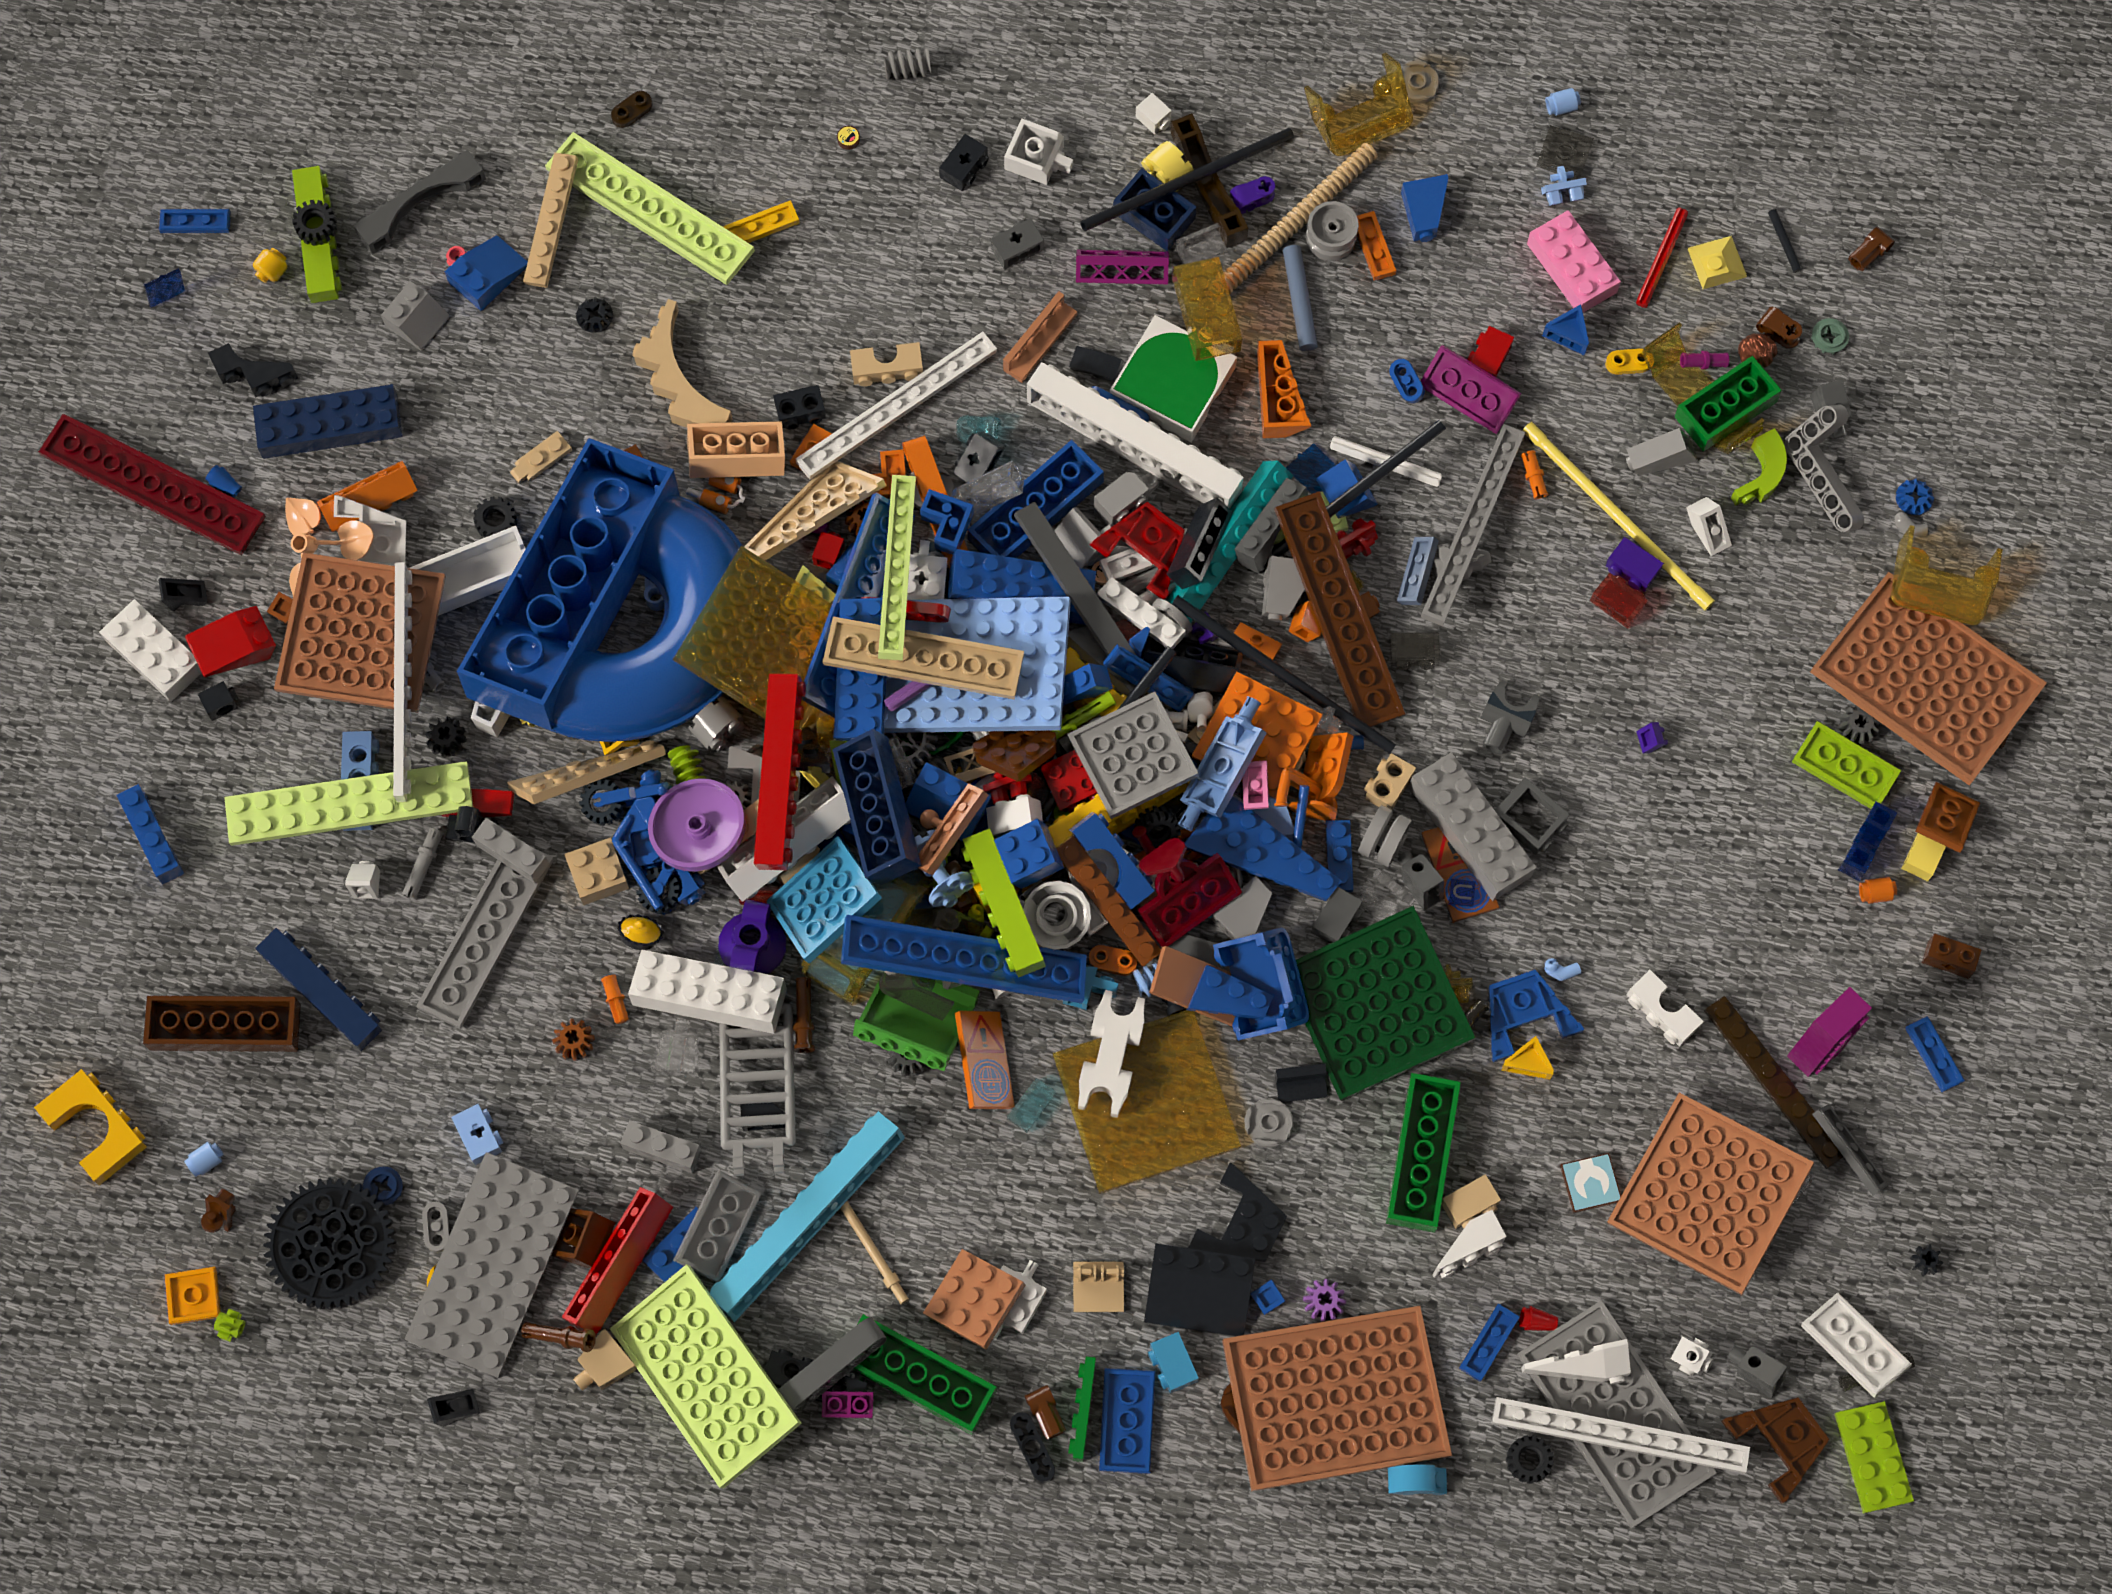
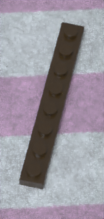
(1773, 1080)

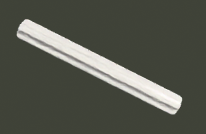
(1377, 458)

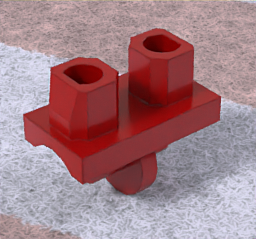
(1358, 540)
(1002, 784)

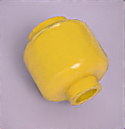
(270, 265)

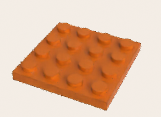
(1284, 720)

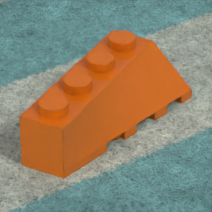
(1280, 400)

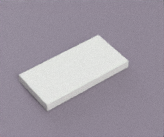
(1856, 1345)

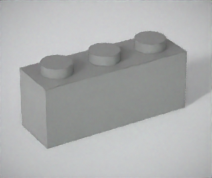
(510, 850)
(661, 1147)

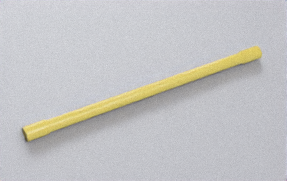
(1696, 592)

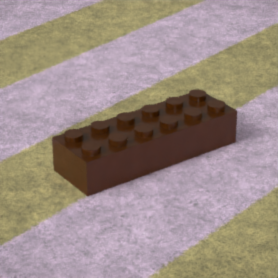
(222, 1023)

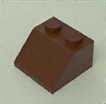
(583, 1237)

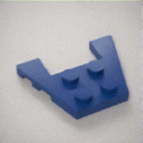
(1521, 1002)

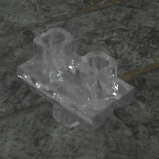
(1328, 723)

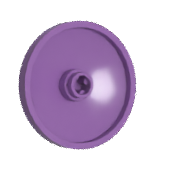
(697, 825)

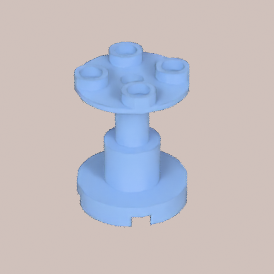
(948, 887)

